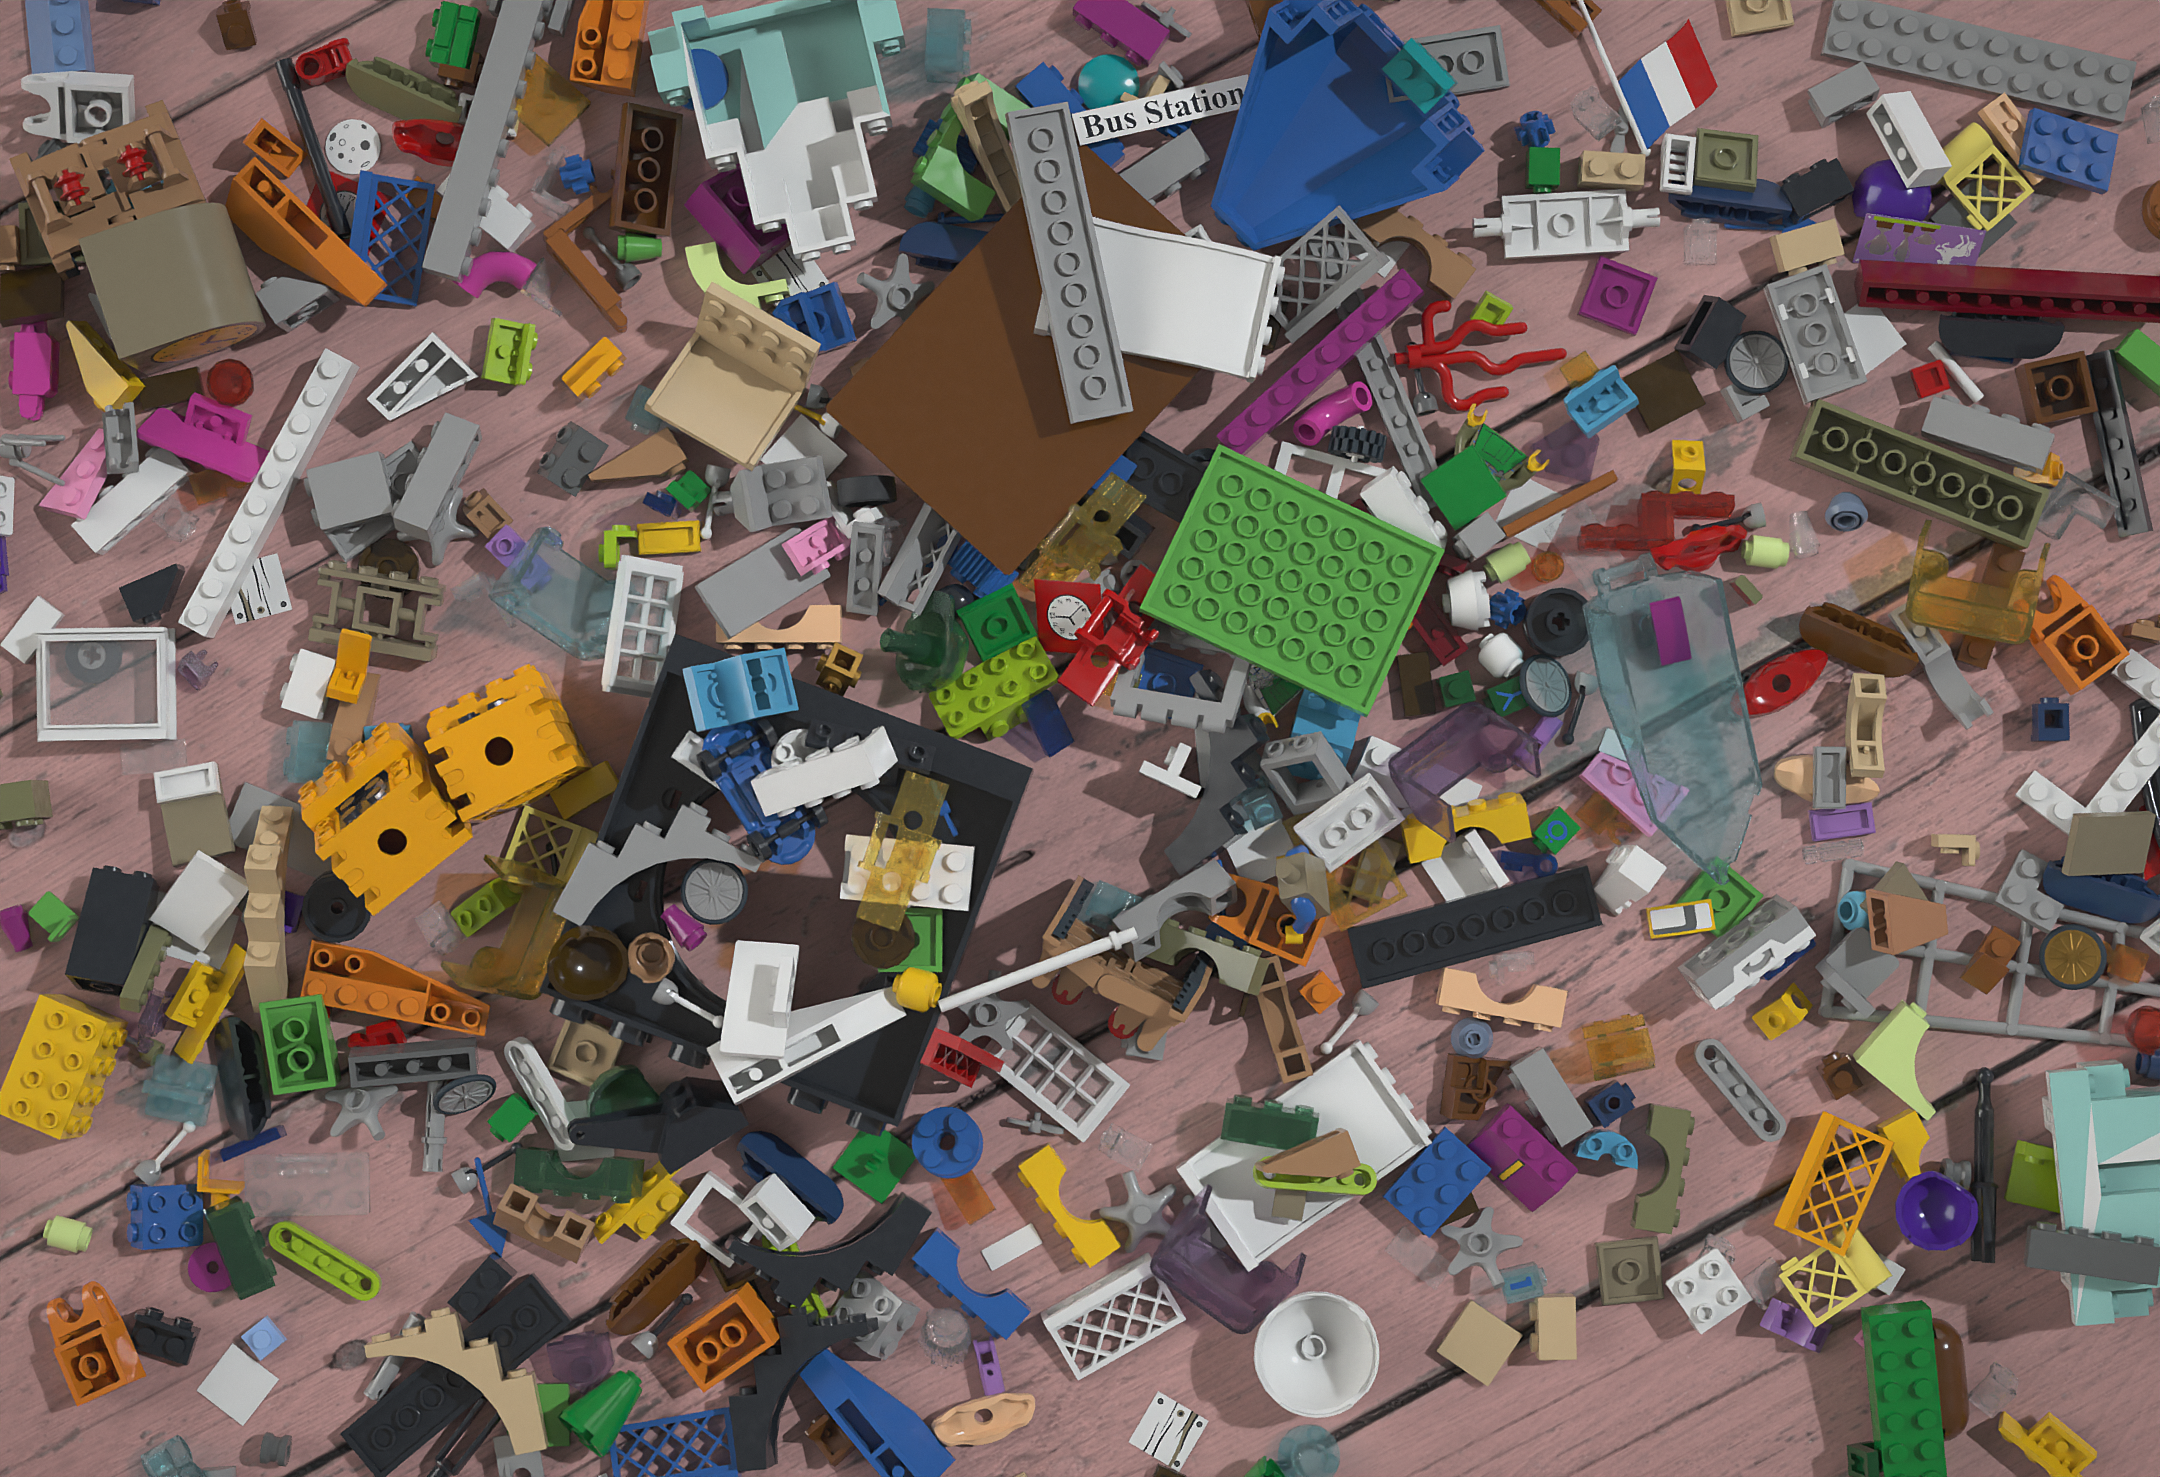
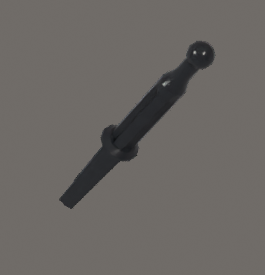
(1983, 1187)
(445, 1467)

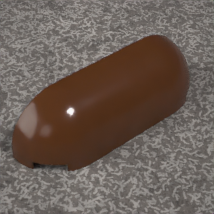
(1857, 640)
(655, 1285)
(1951, 1378)

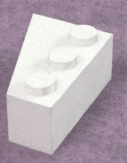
(421, 378)
(1627, 877)

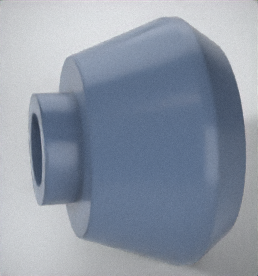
(1846, 512)
(1469, 1028)

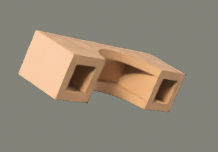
(819, 626)
(1539, 1005)

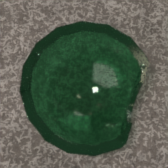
(618, 1090)

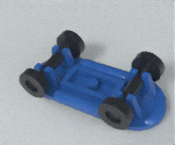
(736, 757)

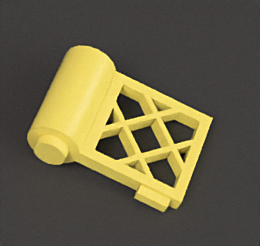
(1969, 152)
(574, 849)
(1860, 1265)

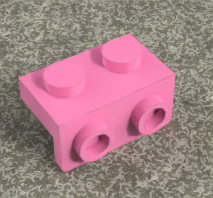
(817, 545)

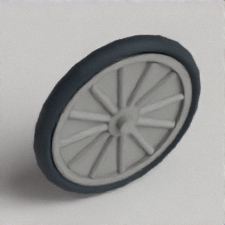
(1756, 362)
(1545, 685)
(714, 891)
(464, 1094)

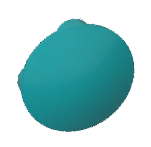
(1106, 79)

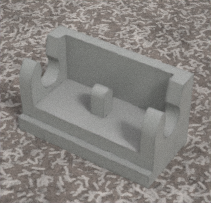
(1843, 94)
(120, 439)

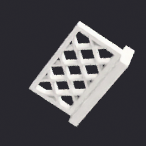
(1093, 1298)

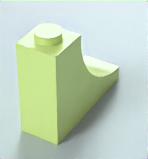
(1892, 1051)

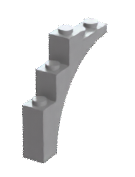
(602, 870)

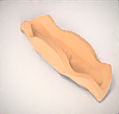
(1796, 775)
(1008, 1413)

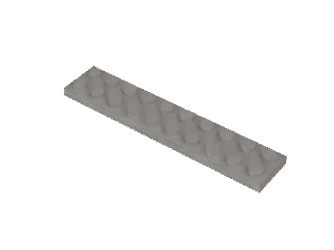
(1979, 59)
(1069, 262)

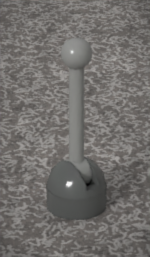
(625, 274)

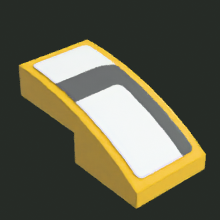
(1680, 918)

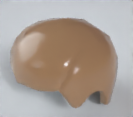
(650, 957)

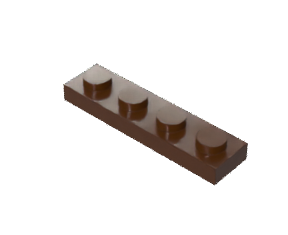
(1998, 572)

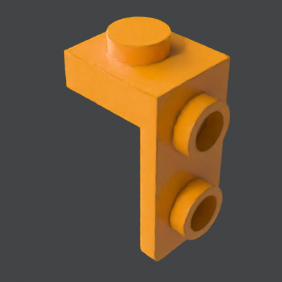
(350, 667)

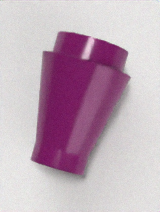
(16, 927)
(684, 928)

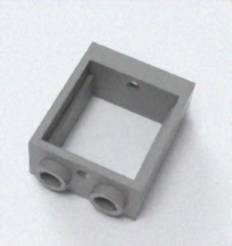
(1311, 794)

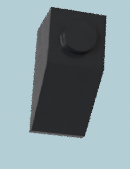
(152, 594)

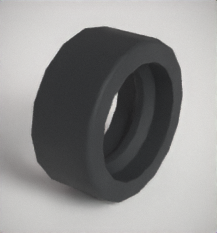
(866, 490)

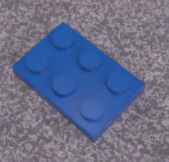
(2068, 151)
(1436, 1182)

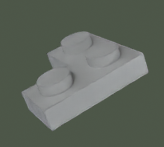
(2020, 895)

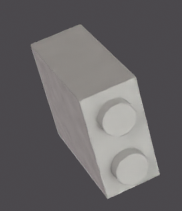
(350, 491)

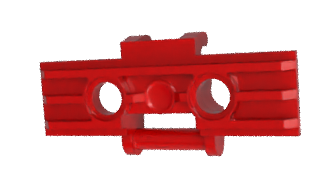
(1121, 644)

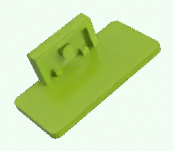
(994, 691)

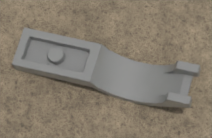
(1941, 669)

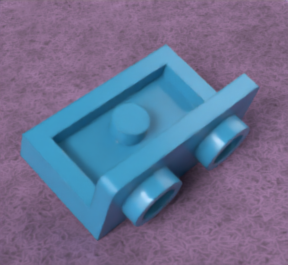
(1599, 401)

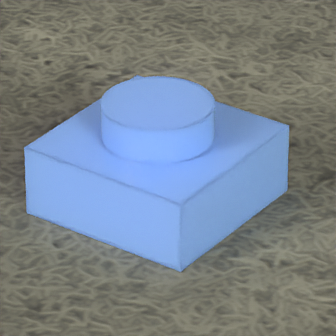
(263, 1338)

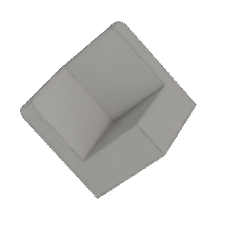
(1743, 403)

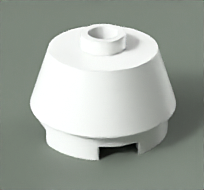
(1467, 600)

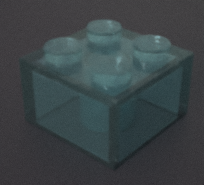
(946, 45)

